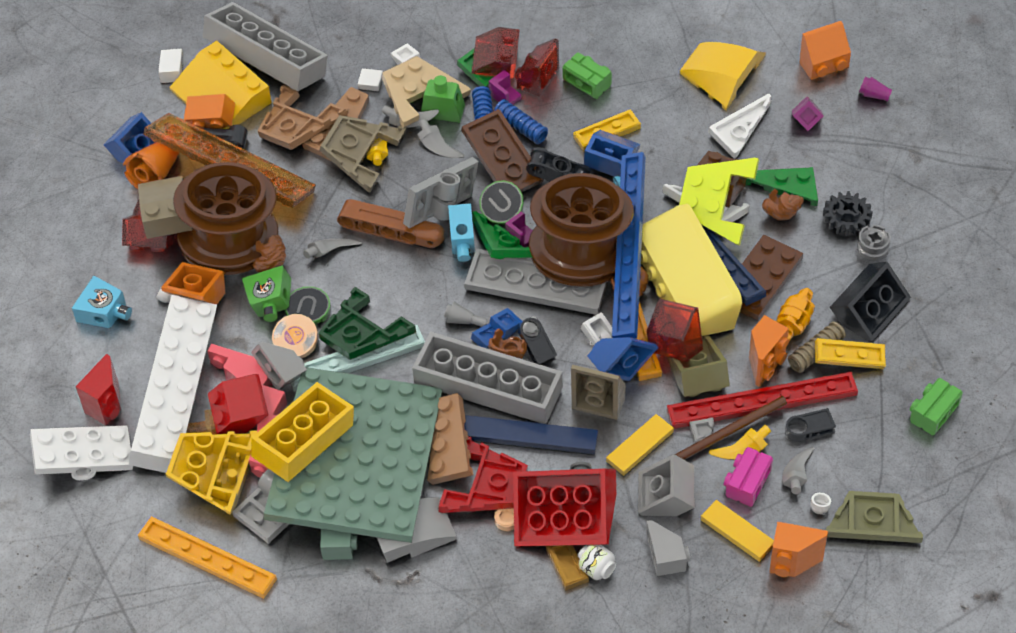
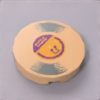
(296, 333)

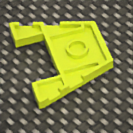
(707, 193)

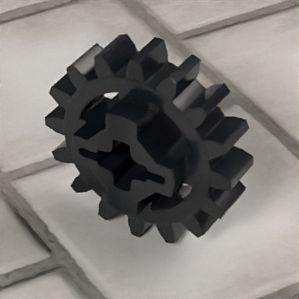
(847, 213)

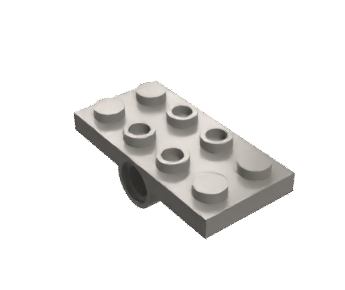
(437, 192)
(252, 509)

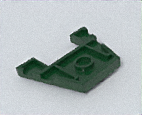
(356, 335)

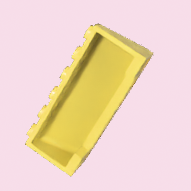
(689, 269)

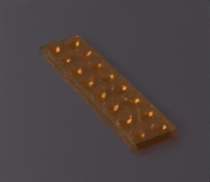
(211, 149)

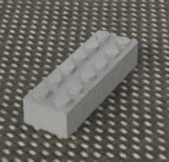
(265, 46)
(488, 377)

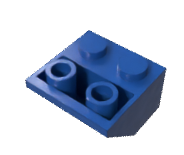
(606, 151)

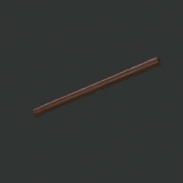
(732, 428)

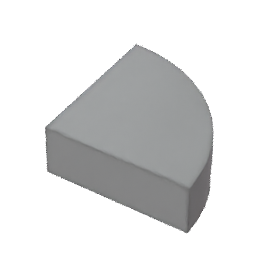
(701, 428)

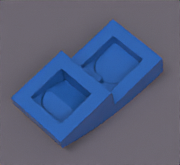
(504, 320)

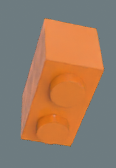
(209, 111)

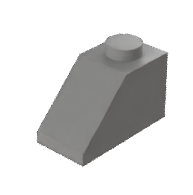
(279, 363)
(666, 550)

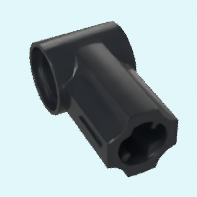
(235, 134)

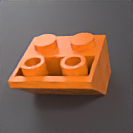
(767, 348)

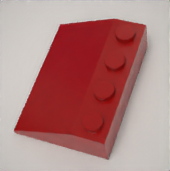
(563, 507)

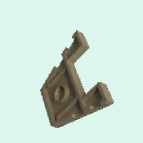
(350, 142)

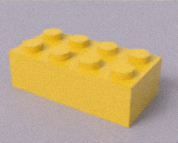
(302, 431)

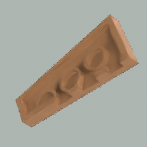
(355, 103)
(449, 447)

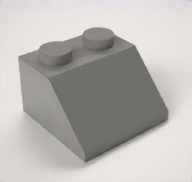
(666, 488)

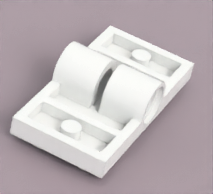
(80, 450)

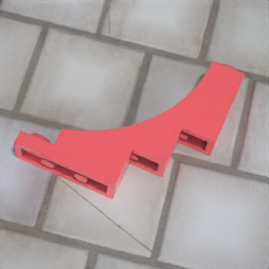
(239, 365)

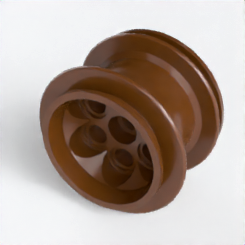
(227, 214)
(578, 228)

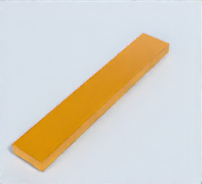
(207, 557)

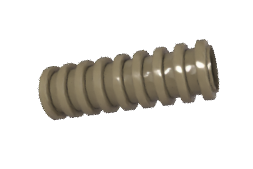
(805, 355)

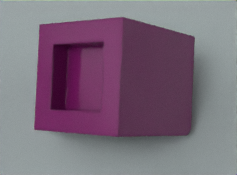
(501, 88)
(807, 113)
(517, 227)

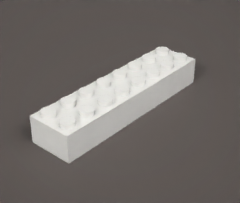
(172, 382)

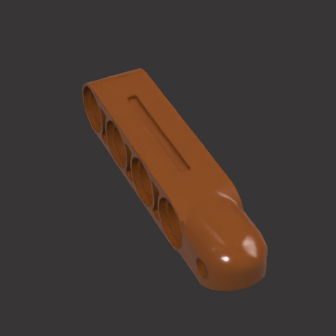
(388, 224)

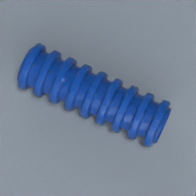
(481, 101)
(522, 122)

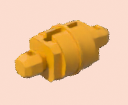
(797, 312)

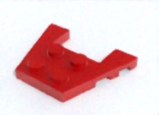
(491, 486)

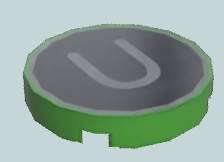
(501, 202)
(309, 302)

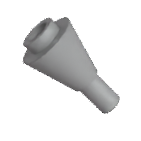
(460, 315)

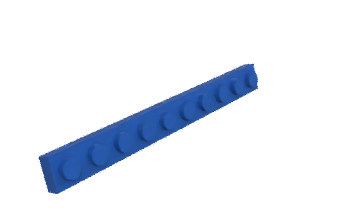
(629, 251)

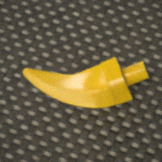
(378, 152)
(751, 439)

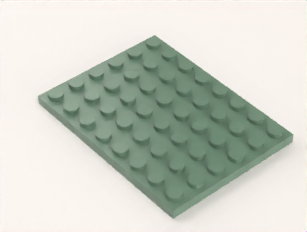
(371, 473)

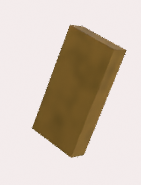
(567, 565)

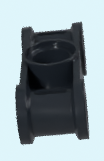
(552, 165)

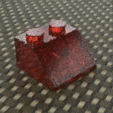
(496, 52)
(539, 68)
(135, 237)
(675, 330)

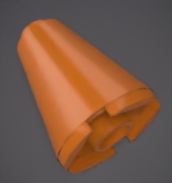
(149, 164)

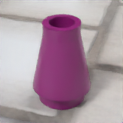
(874, 89)

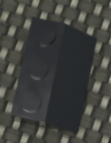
(871, 301)

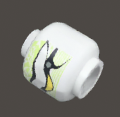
(596, 561)

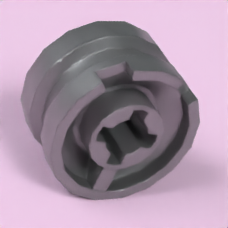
(877, 249)

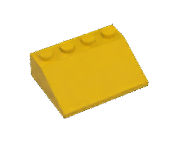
(220, 72)

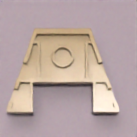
(408, 83)

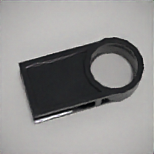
(538, 347)
(816, 424)

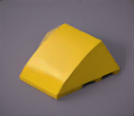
(720, 69)
(212, 466)

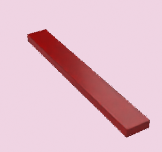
(745, 402)

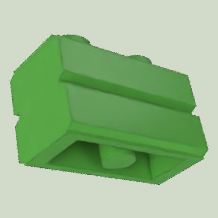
(587, 75)
(935, 406)

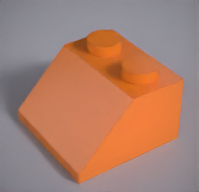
(825, 50)
(196, 283)
(796, 549)

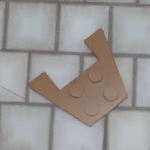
(293, 127)

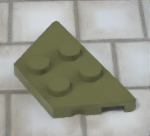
(874, 518)

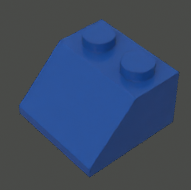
(129, 138)
(621, 355)

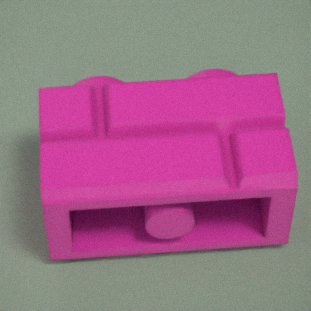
(748, 476)

